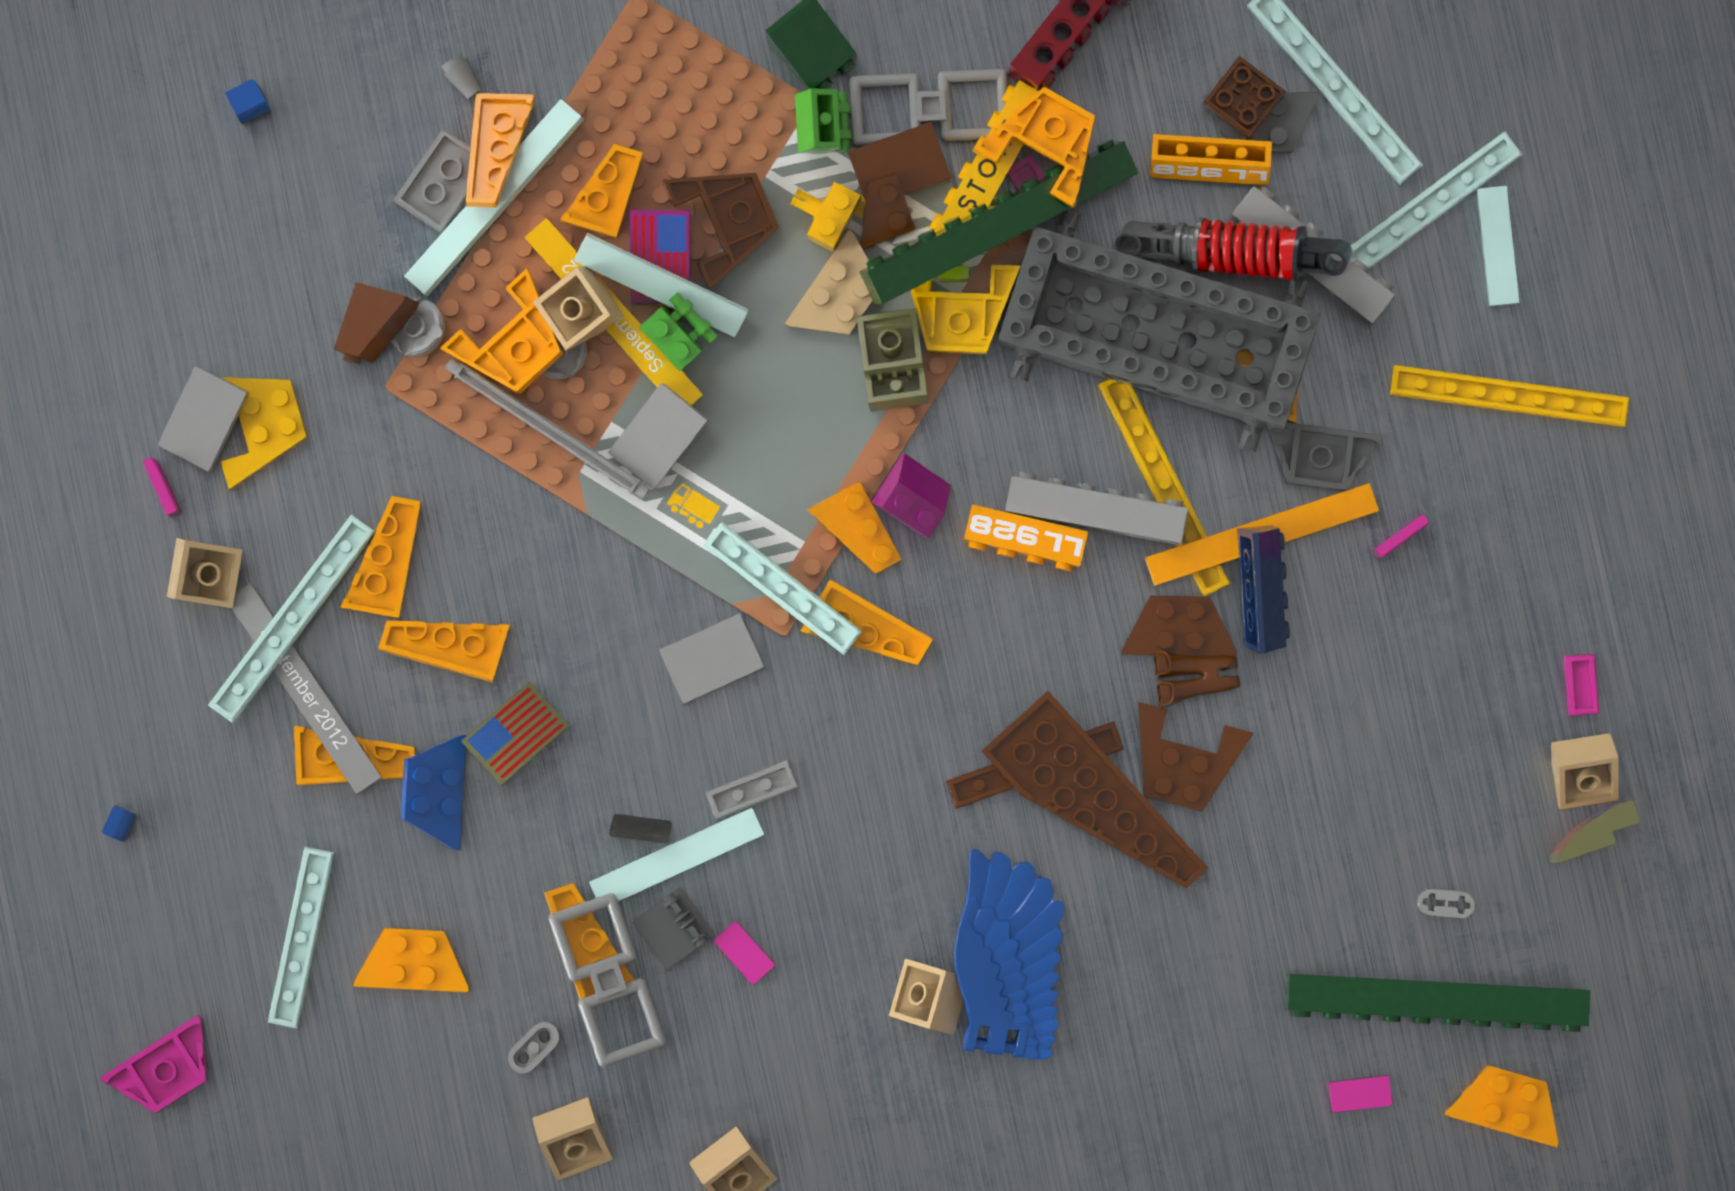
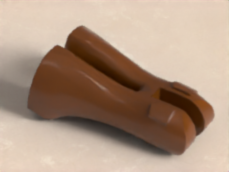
(1171, 665)

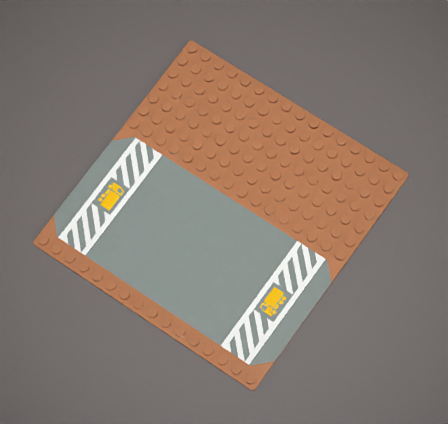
(778, 399)

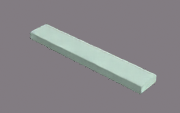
(659, 283)
(783, 588)
(679, 856)
(301, 937)

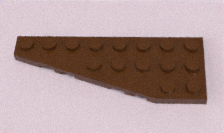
(1069, 775)

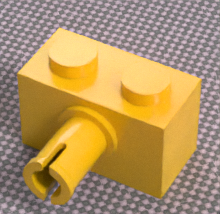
(830, 214)

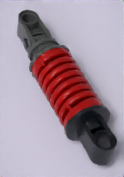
(1236, 248)

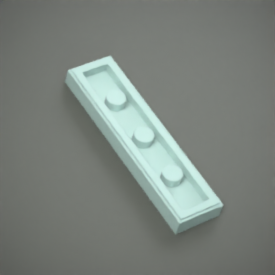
(1497, 246)

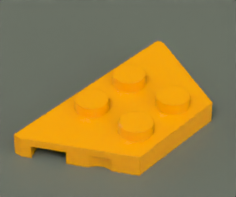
(412, 961)
(1509, 1105)

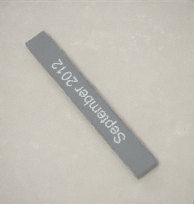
(309, 697)

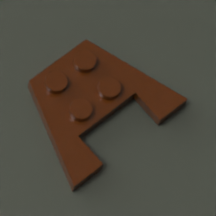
(736, 212)
(1182, 772)

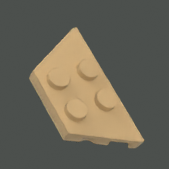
(836, 293)

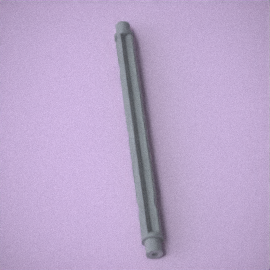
(547, 428)

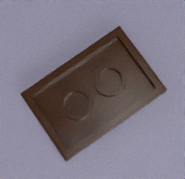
(910, 154)

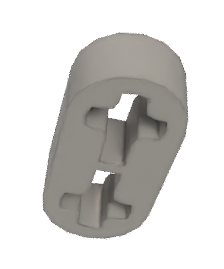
(1445, 911)

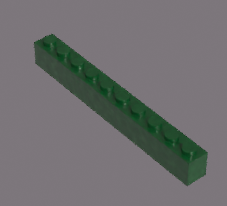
(991, 224)
(1438, 1000)

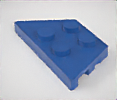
(435, 791)

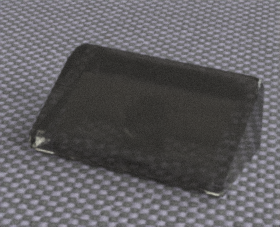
(640, 828)

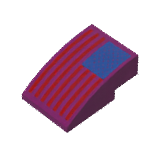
(662, 240)

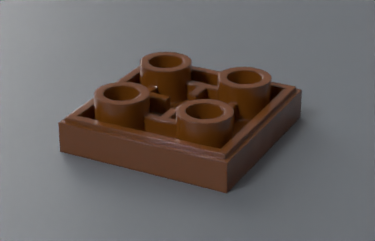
(1244, 97)

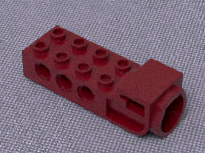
(1060, 52)

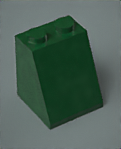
(811, 45)

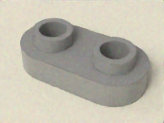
(533, 1047)

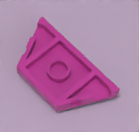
(164, 1068)

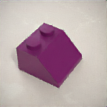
(913, 496)

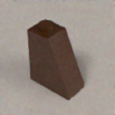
(372, 322)

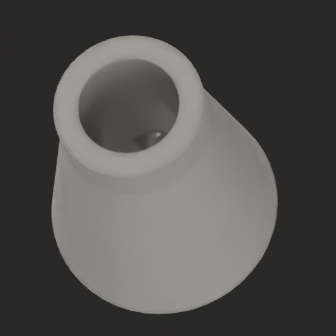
(461, 75)

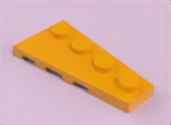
(495, 141)
(386, 564)
(317, 767)

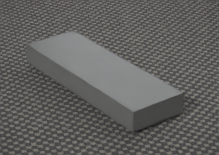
(752, 789)

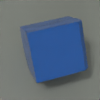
(247, 101)

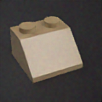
(578, 307)
(204, 573)
(1585, 771)
(927, 997)
(572, 1139)
(732, 1165)

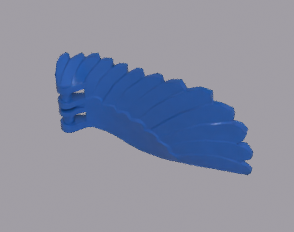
(1008, 957)

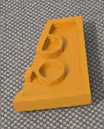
(606, 195)
(857, 525)

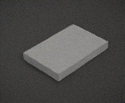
(438, 182)
(203, 418)
(658, 436)
(711, 658)

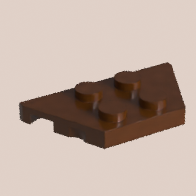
(1180, 627)

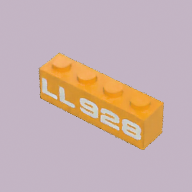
(1210, 159)
(1025, 536)

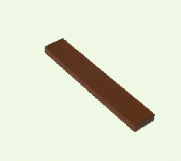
(990, 781)

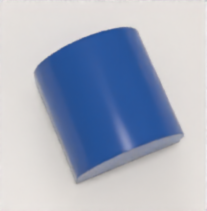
(118, 823)

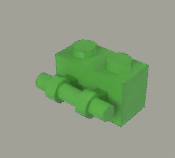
(822, 121)
(672, 337)

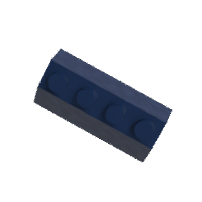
(1262, 588)

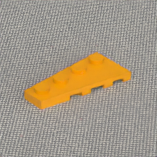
(881, 630)
(459, 648)
(584, 935)

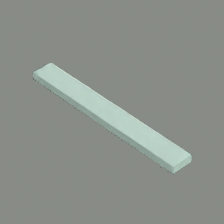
(1336, 88)
(1435, 201)
(474, 221)
(292, 619)

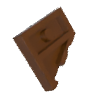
(885, 211)

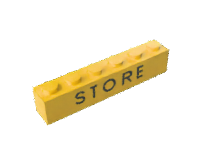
(983, 176)

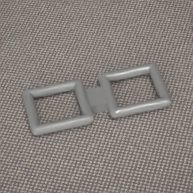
(924, 105)
(607, 980)

